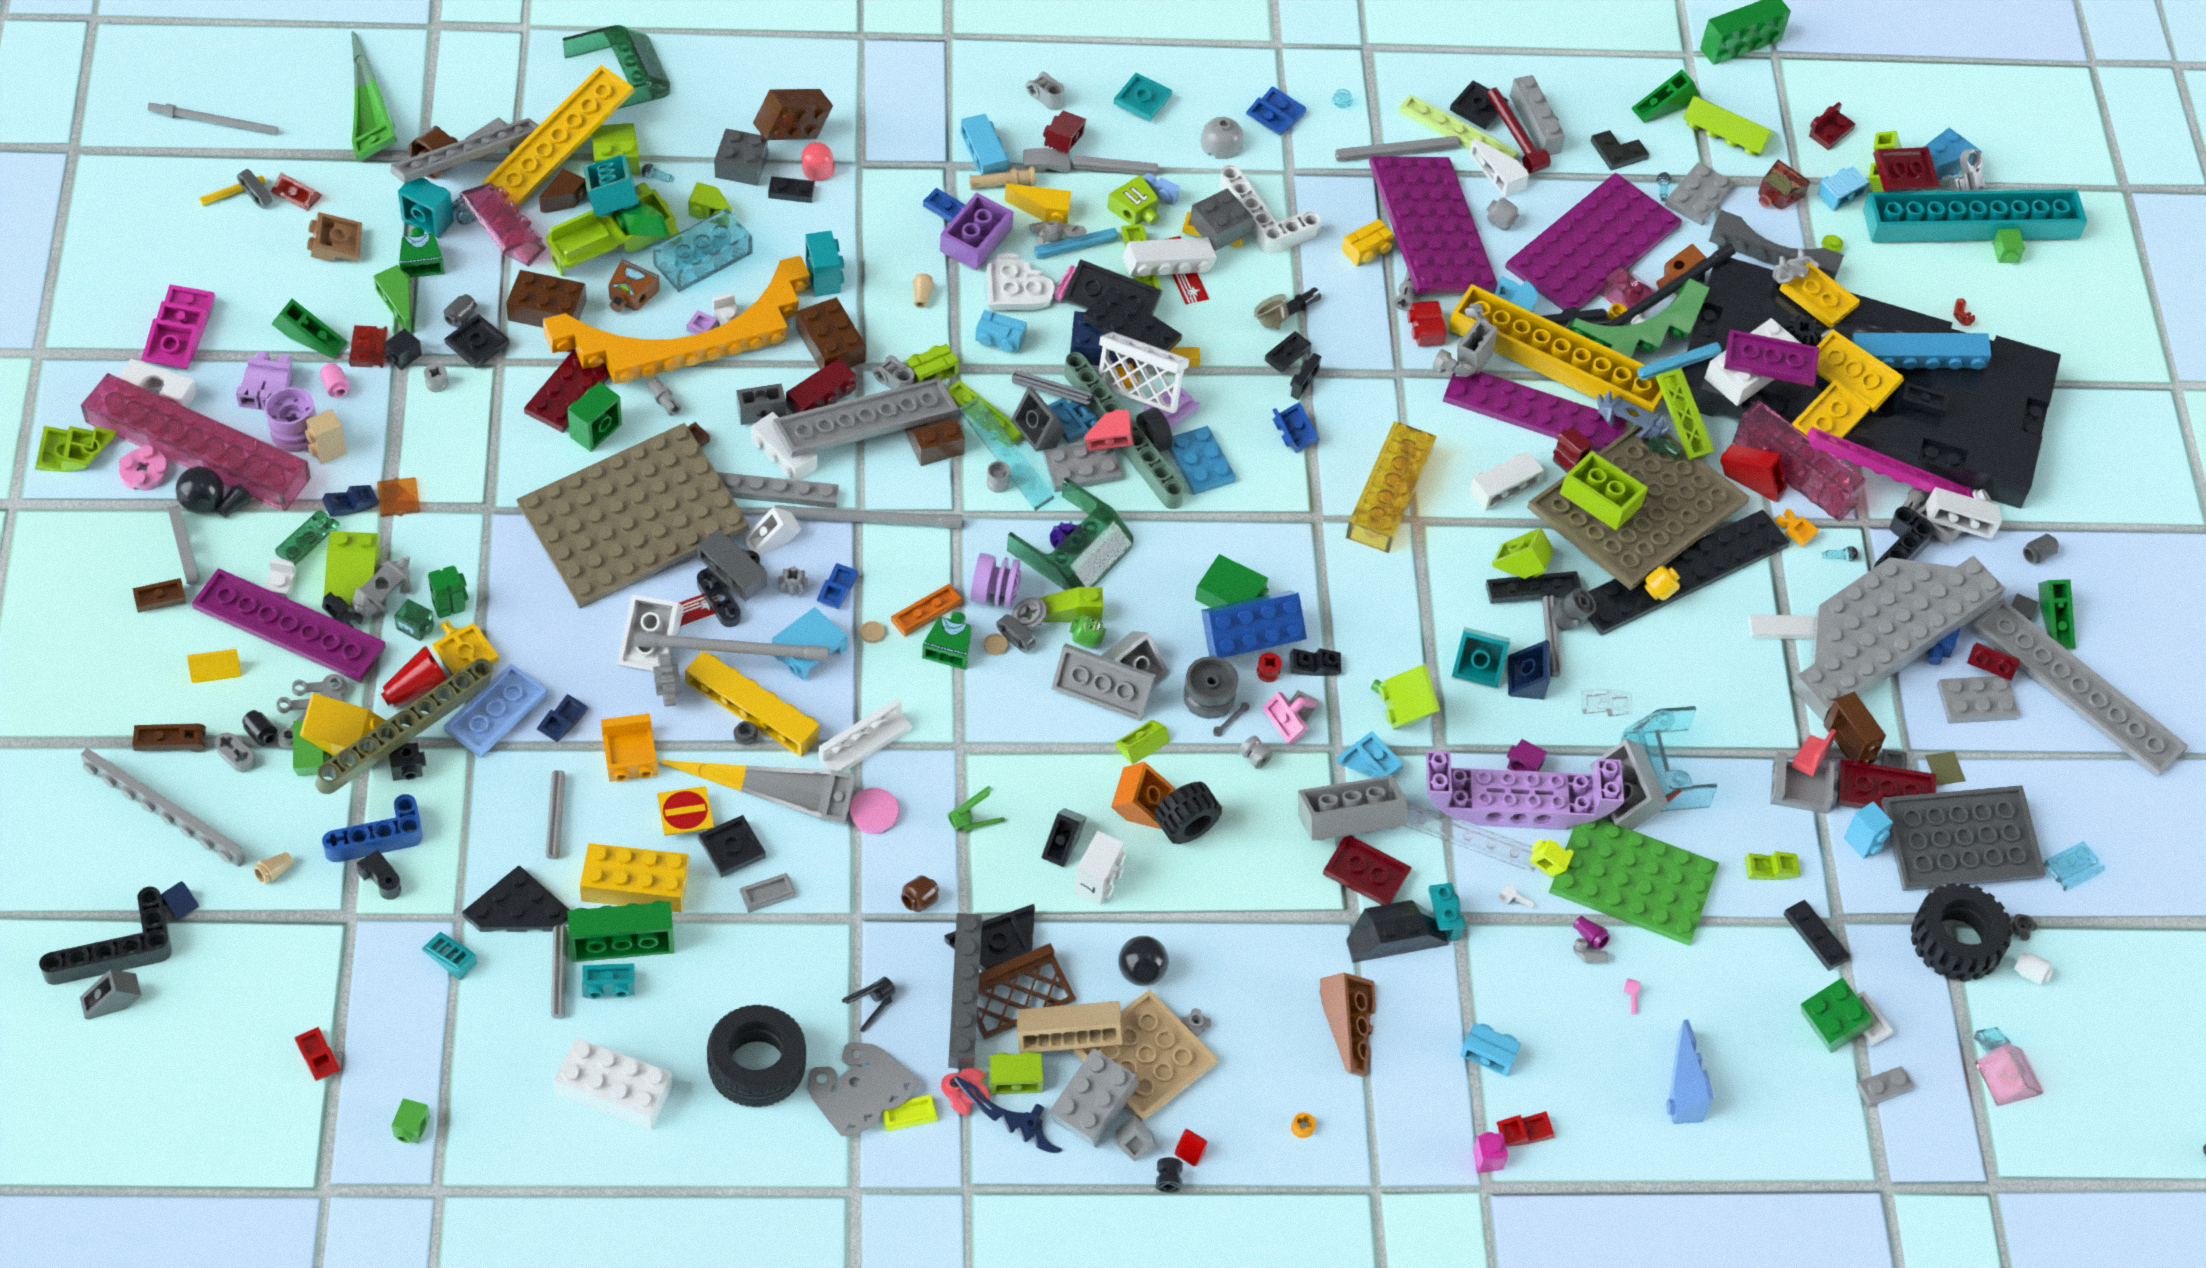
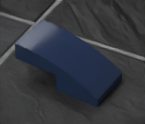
(353, 501)
(563, 719)

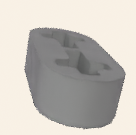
(231, 756)

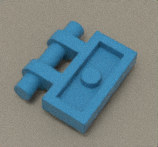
(1072, 424)

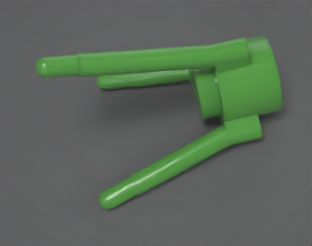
(962, 815)

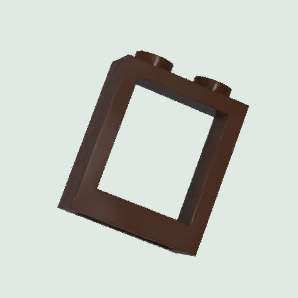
(1857, 730)

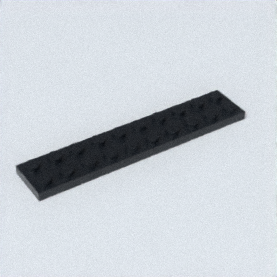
(1698, 566)

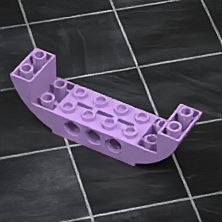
(1523, 797)

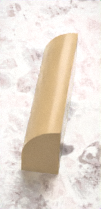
(1069, 1027)

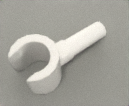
(1509, 893)

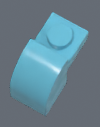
(1523, 296)

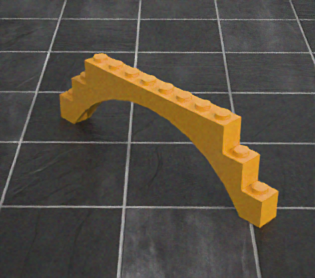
(639, 358)

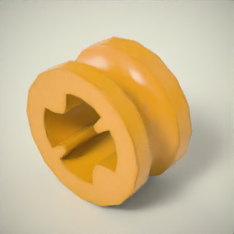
(1295, 1125)

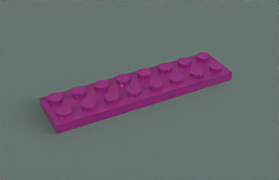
(1530, 408)
(289, 625)

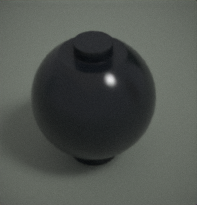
(199, 490)
(1143, 960)

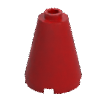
(413, 679)

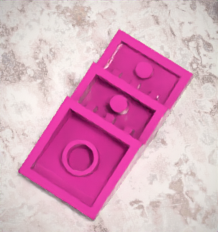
(178, 327)

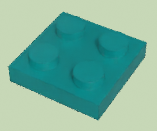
(1142, 96)

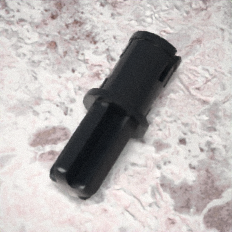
(1302, 301)

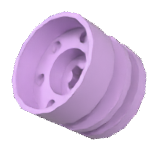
(287, 416)
(995, 580)

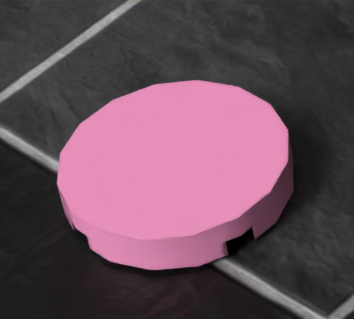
(874, 810)

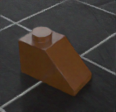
(563, 192)

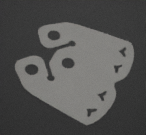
(870, 1097)

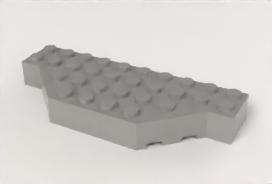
(1888, 623)

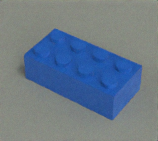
(1254, 624)

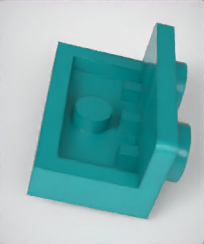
(1446, 910)
(608, 980)

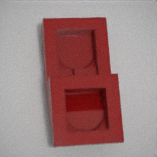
(316, 1054)
(1526, 1130)

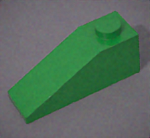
(1667, 98)
(642, 221)
(308, 330)
(2057, 611)

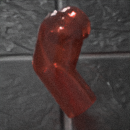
(1959, 313)

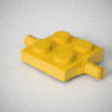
(462, 647)

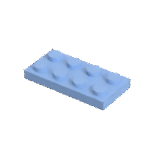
(495, 710)

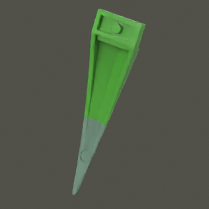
(372, 120)

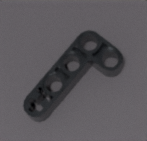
(1913, 534)

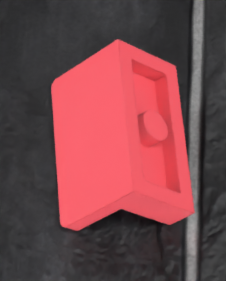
(1813, 753)

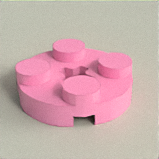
(143, 457)

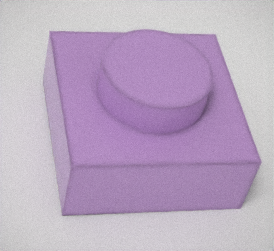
(701, 322)

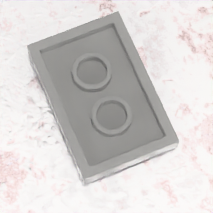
(1699, 193)
(1081, 466)
(1977, 699)

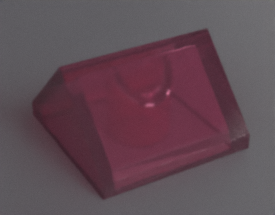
(2008, 1075)

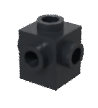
(407, 762)

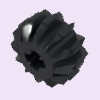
(1804, 330)

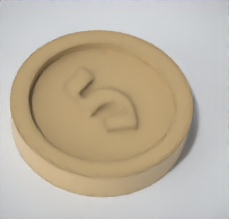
(872, 632)
(995, 644)

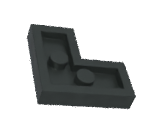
(1618, 155)

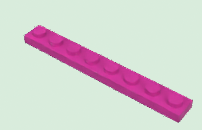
(1881, 463)

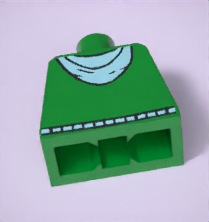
(420, 254)
(948, 641)

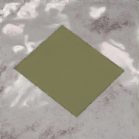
(1945, 767)

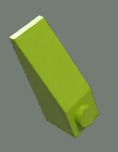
(1073, 603)

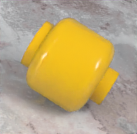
(1662, 583)

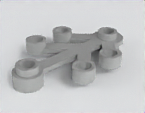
(323, 687)

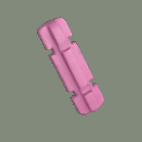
(1060, 291)

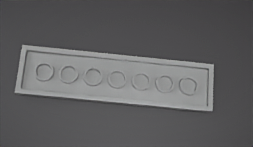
(865, 417)

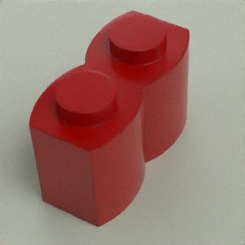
(1427, 323)

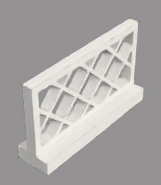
(1142, 353)

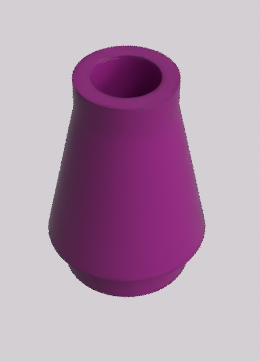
(1594, 934)

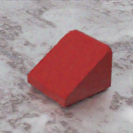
(1191, 1147)

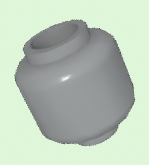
(1502, 213)

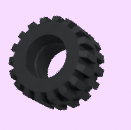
(1188, 812)

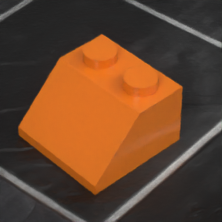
(1140, 793)

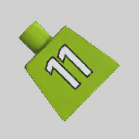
(1134, 202)

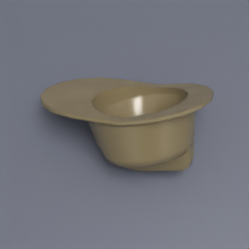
(1272, 311)

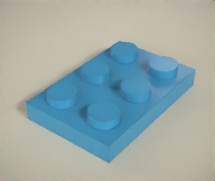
(1201, 460)

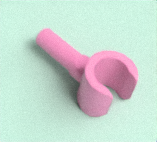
(1632, 987)

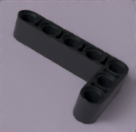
(115, 948)

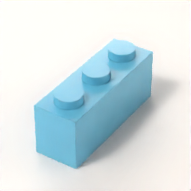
(984, 144)

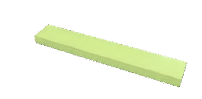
(1448, 125)

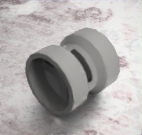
(998, 476)
(1256, 752)

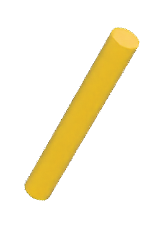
(226, 192)

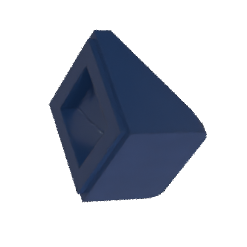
(179, 900)

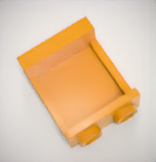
(629, 747)

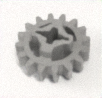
(667, 679)

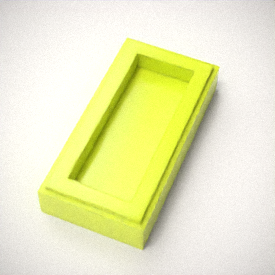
(911, 1113)

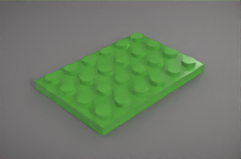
(1636, 879)

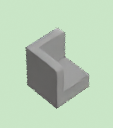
(1134, 1138)

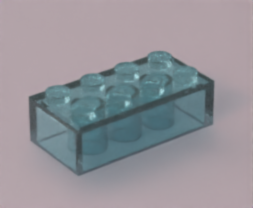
(702, 250)

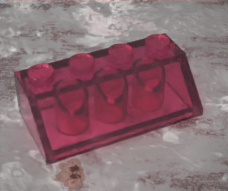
(504, 222)

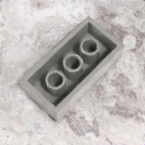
(1352, 808)

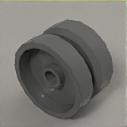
(1210, 687)

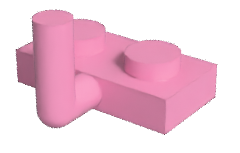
(1285, 715)

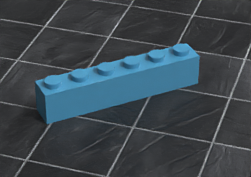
(1927, 349)

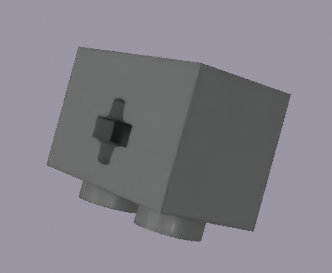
(759, 402)

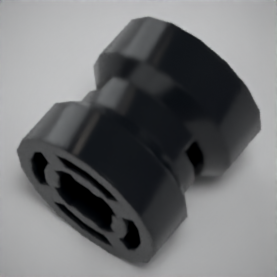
(1169, 1174)

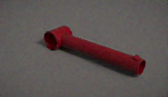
(1532, 159)

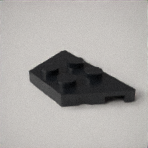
(1003, 937)

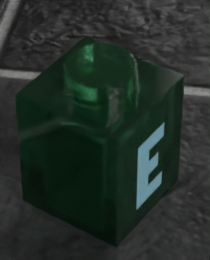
(414, 620)

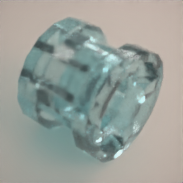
(463, 213)

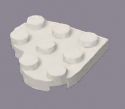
(1016, 286)

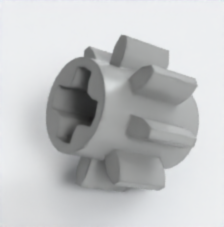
(793, 581)

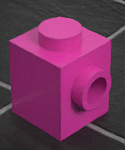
(1490, 1152)

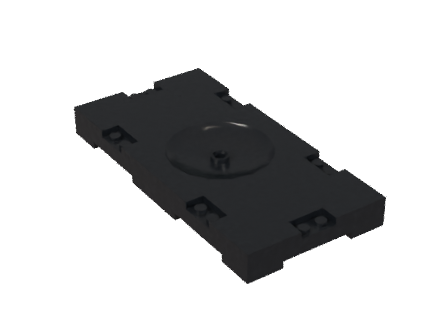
(1992, 412)

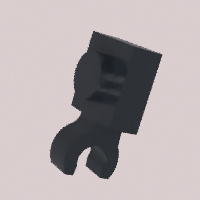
(337, 609)

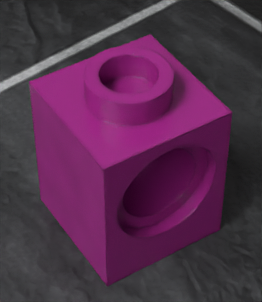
(1526, 757)

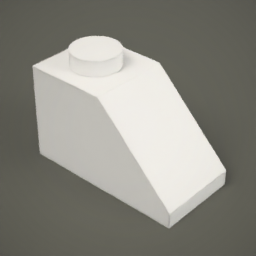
(772, 531)

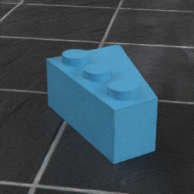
(1946, 152)

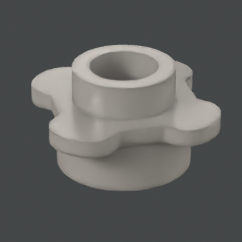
(1195, 1015)

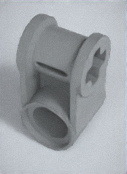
(1046, 91)
(893, 373)

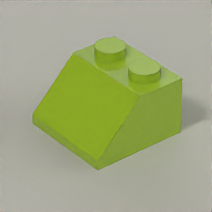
(1525, 554)

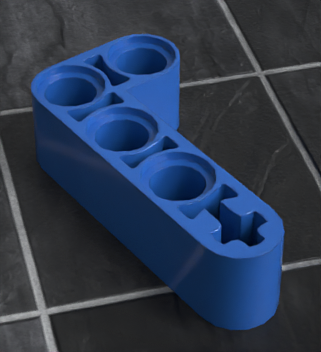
(336, 841)

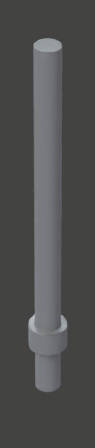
(172, 110)

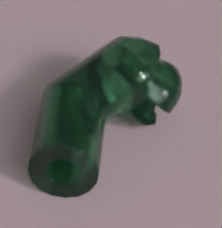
(1662, 445)

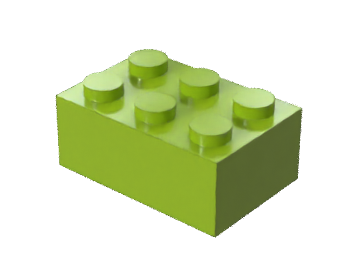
(1603, 490)

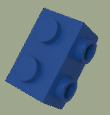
(1296, 427)

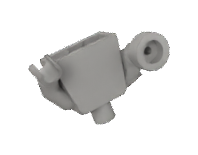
(1473, 350)

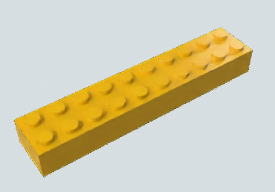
(1558, 351)

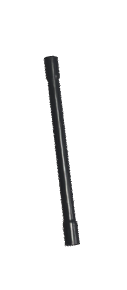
(1716, 258)

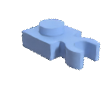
(1164, 189)

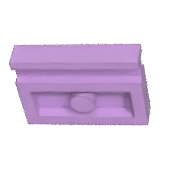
(1185, 407)

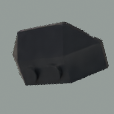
(1394, 931)

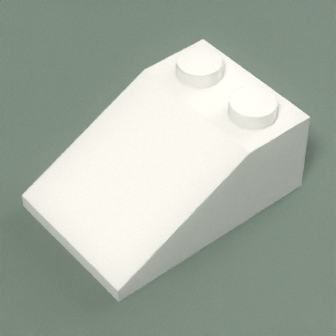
(648, 616)

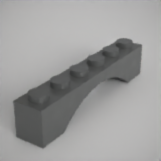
(1734, 230)
(965, 991)

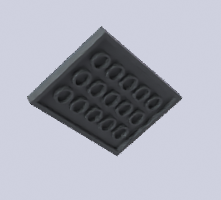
(1963, 837)

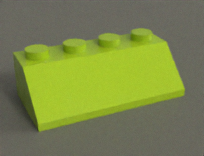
(1728, 125)

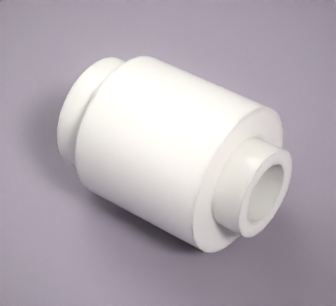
(2034, 968)

